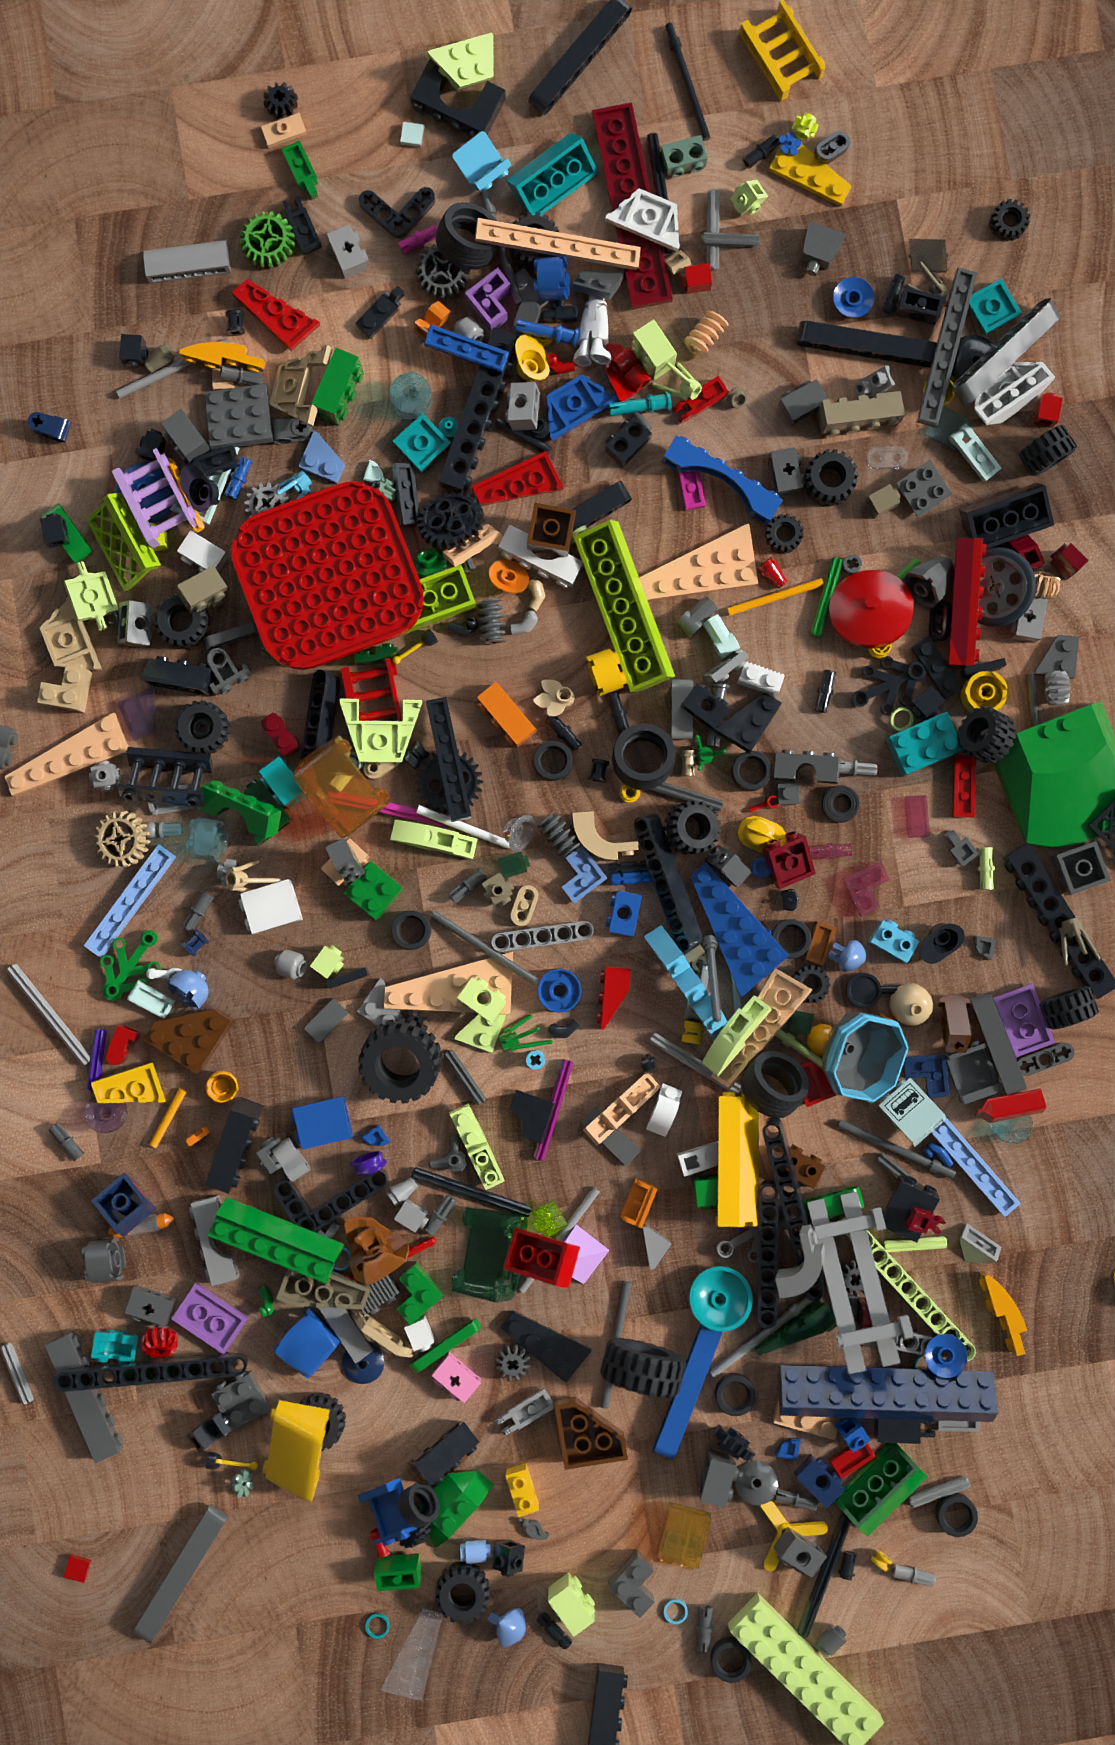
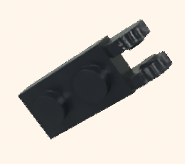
(302, 227)

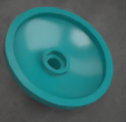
(732, 1290)

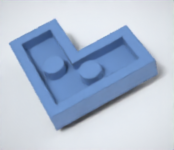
(588, 875)

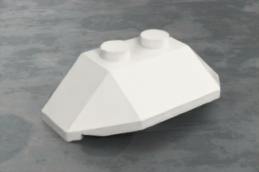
(1012, 391)

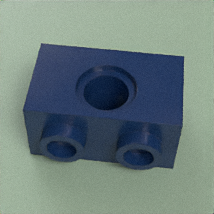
(826, 1491)

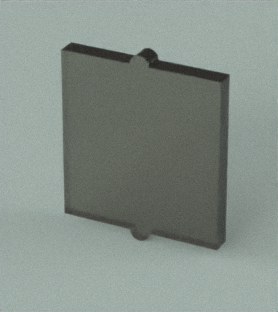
(930, 252)

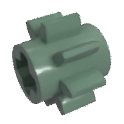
(385, 486)

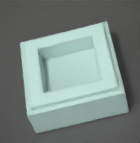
(412, 134)

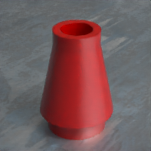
(772, 572)

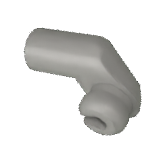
(527, 624)

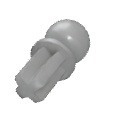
(163, 829)

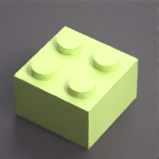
(653, 349)
(571, 1603)

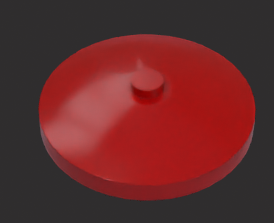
(871, 609)

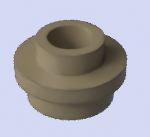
(740, 401)

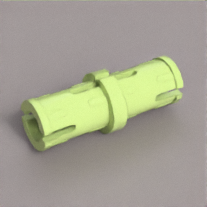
(986, 868)

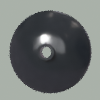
(969, 348)

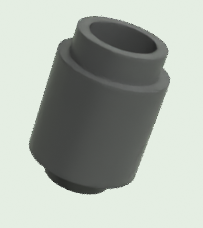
(831, 1640)

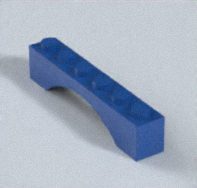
(759, 502)

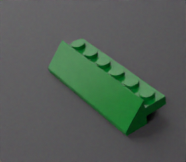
(275, 1240)

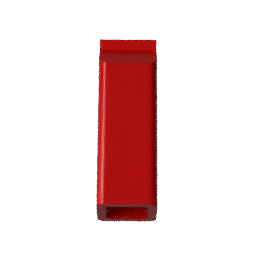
(1012, 1106)

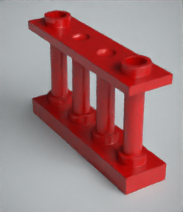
(351, 678)

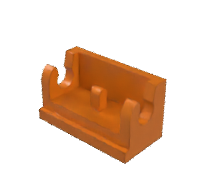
(638, 1203)

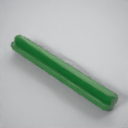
(828, 589)

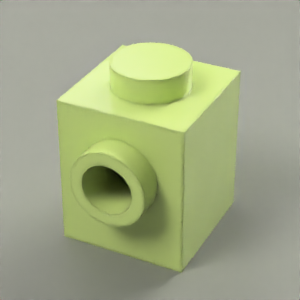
(328, 961)

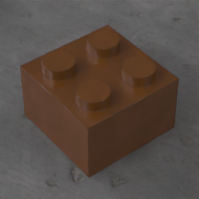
(551, 529)

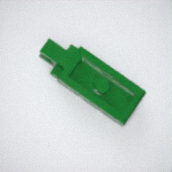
(301, 168)

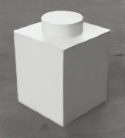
(420, 1334)

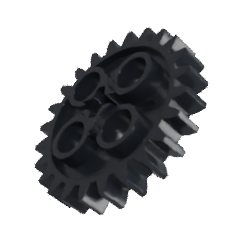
(451, 520)
(432, 773)

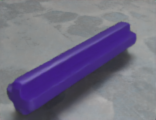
(96, 1057)

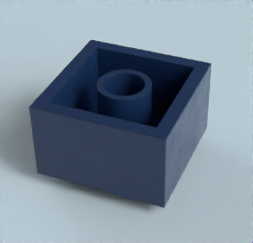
(123, 1204)

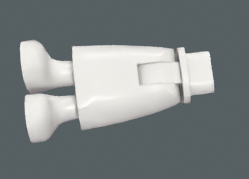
(593, 333)

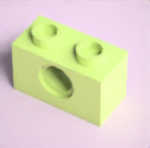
(473, 990)

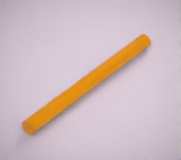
(775, 596)

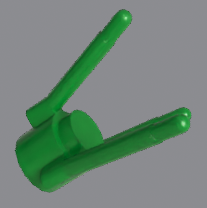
(705, 754)
(510, 1039)

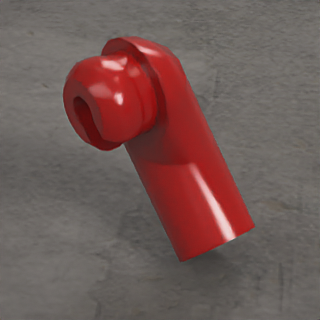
(558, 366)

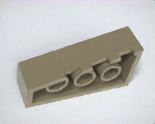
(860, 413)

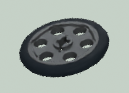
(1024, 590)

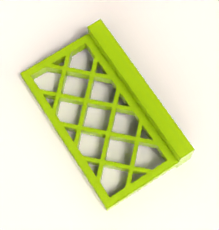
(130, 536)

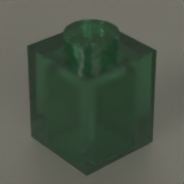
(514, 865)
(800, 1022)

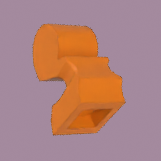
(436, 315)

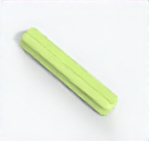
(922, 1244)

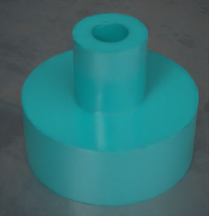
(448, 432)

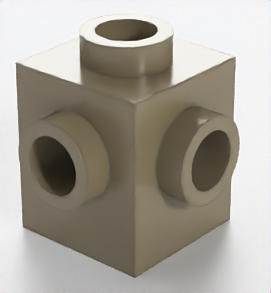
(495, 882)

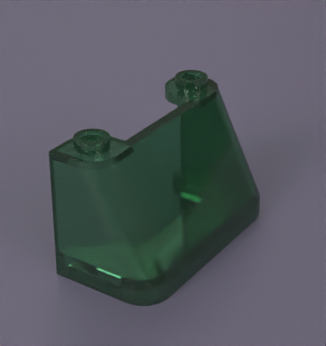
(486, 1255)

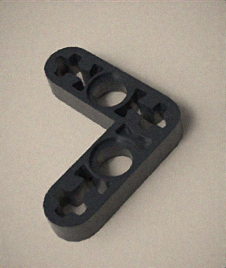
(396, 218)

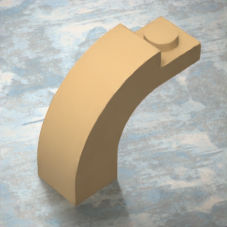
(594, 844)

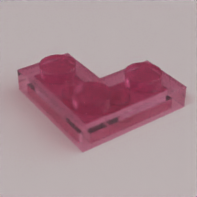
(861, 884)

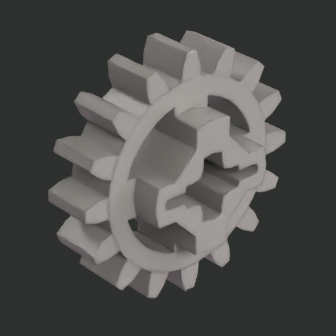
(273, 499)

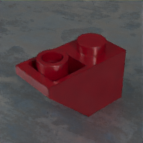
(1028, 549)

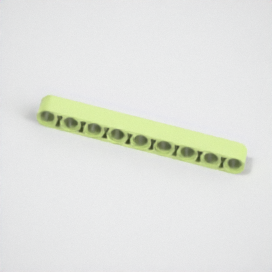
(914, 1294)

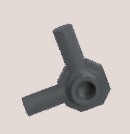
(455, 1160)

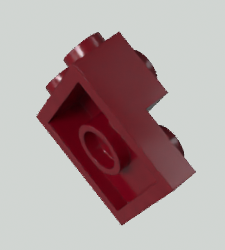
(789, 859)

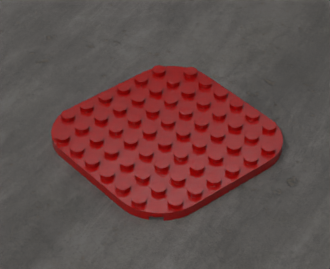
(327, 575)

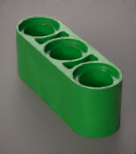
(78, 547)
(833, 1201)

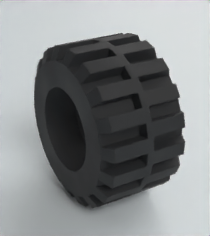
(525, 257)
(1047, 450)
(832, 461)
(185, 638)
(190, 715)
(998, 738)
(707, 824)
(1069, 1007)
(336, 1416)
(462, 1610)

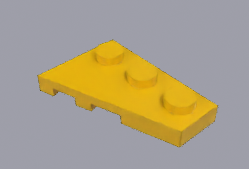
(132, 1085)

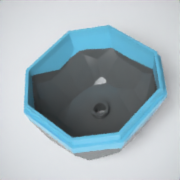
(864, 1056)

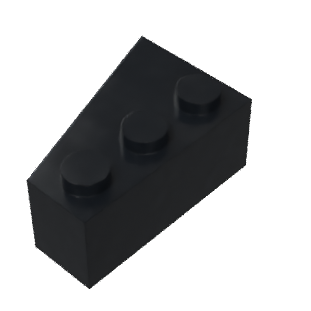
(444, 1454)

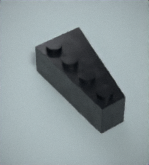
(234, 1144)

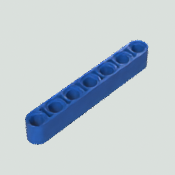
(683, 1404)

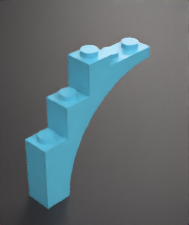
(685, 979)

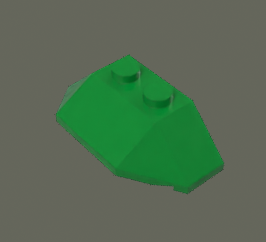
(458, 1498)

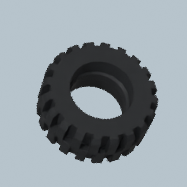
(388, 1083)
(643, 1368)

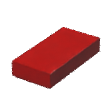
(847, 1461)

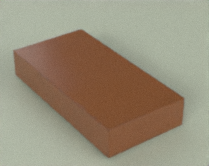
(820, 943)

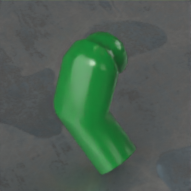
(267, 1308)

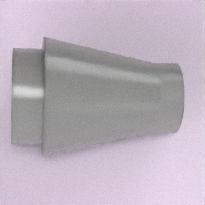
(401, 1191)

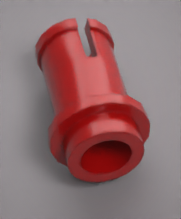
(380, 1550)

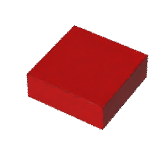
(77, 1568)

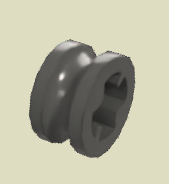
(849, 558)

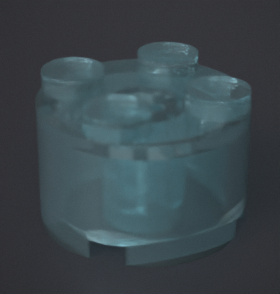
(411, 384)
(207, 839)

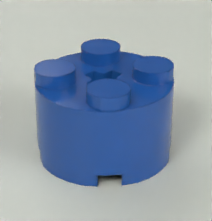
(552, 278)

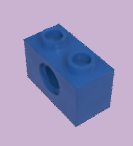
(632, 904)

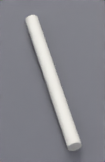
(462, 826)

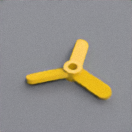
(779, 1523)

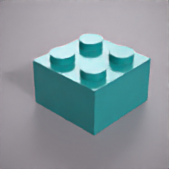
(280, 779)

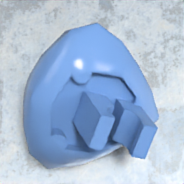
(850, 957)
(510, 1626)

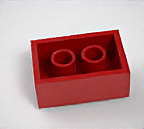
(541, 1258)

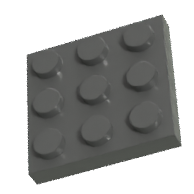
(238, 416)

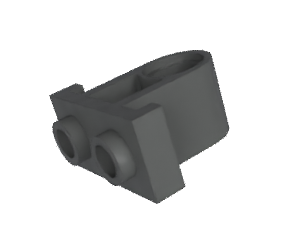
(226, 672)
(728, 865)

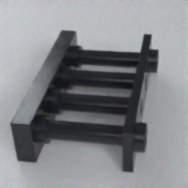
(165, 759)

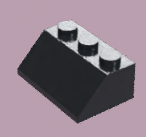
(178, 675)

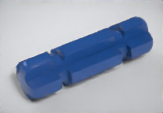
(631, 878)

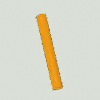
(167, 1118)

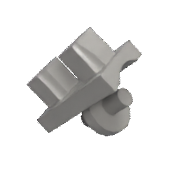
(875, 383)

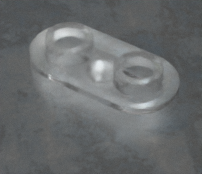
(885, 457)

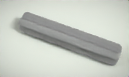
(16, 1373)
(939, 1491)

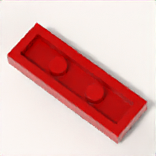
(963, 786)

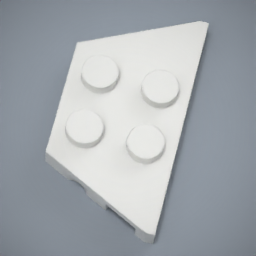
(649, 218)

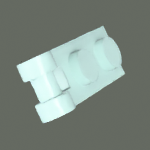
(975, 452)

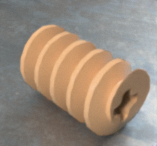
(704, 332)

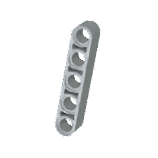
(532, 933)

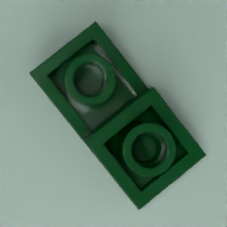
(382, 653)

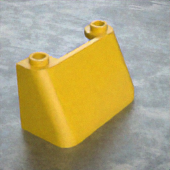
(296, 1448)

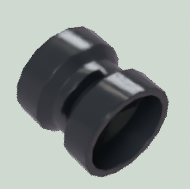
(419, 751)

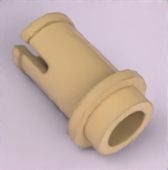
(688, 758)

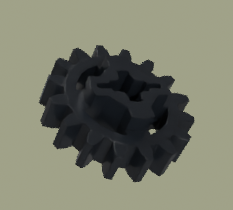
(734, 1443)

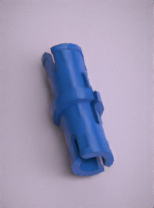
(238, 478)

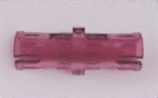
(830, 851)

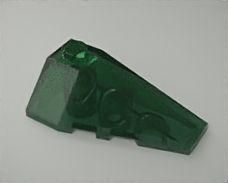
(810, 1323)

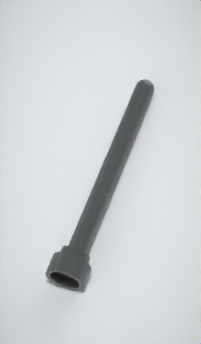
(710, 946)

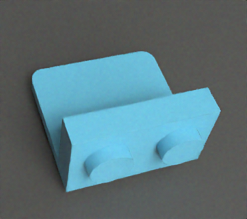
(480, 162)

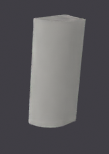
(187, 261)

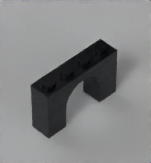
(472, 120)

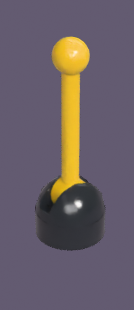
(427, 638)
(215, 1460)

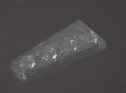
(414, 1660)

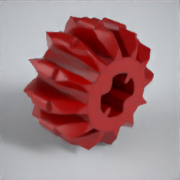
(159, 1342)

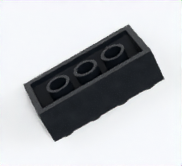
(1008, 515)

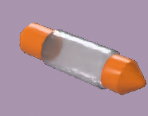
(150, 1224)

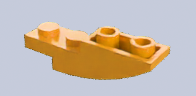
(214, 354)
(1002, 1305)

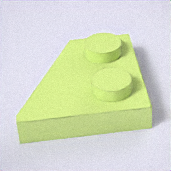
(482, 1032)

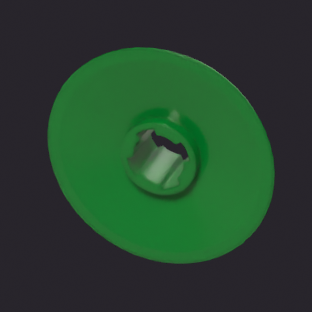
(430, 562)

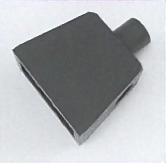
(820, 247)

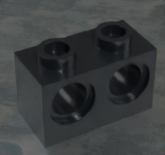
(631, 444)

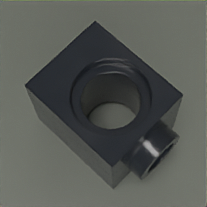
(54, 530)

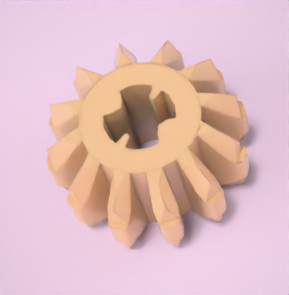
(1046, 584)

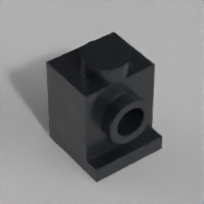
(152, 440)

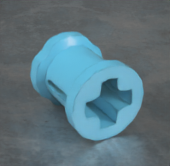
(536, 1066)

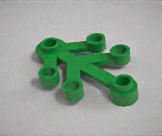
(127, 968)

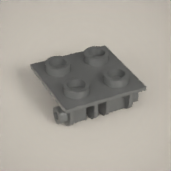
(923, 488)

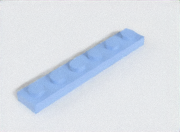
(130, 901)
(975, 1168)

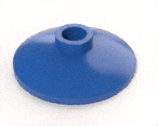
(858, 289)
(956, 1359)

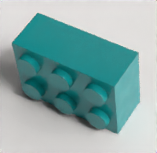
(924, 744)

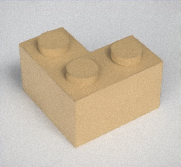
(71, 694)

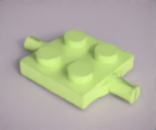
(91, 596)

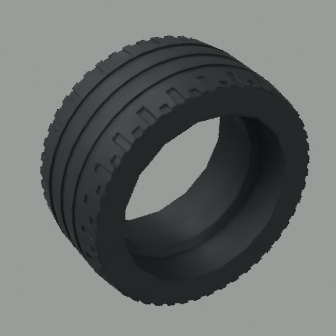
(453, 246)
(649, 733)
(766, 1099)

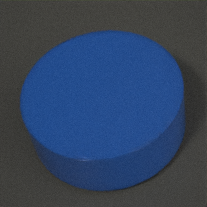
(760, 868)

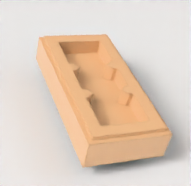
(284, 130)

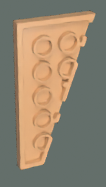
(711, 568)
(441, 989)

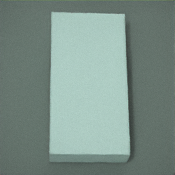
(151, 999)

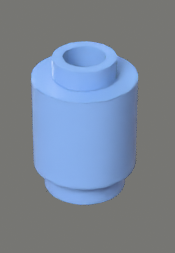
(475, 1551)

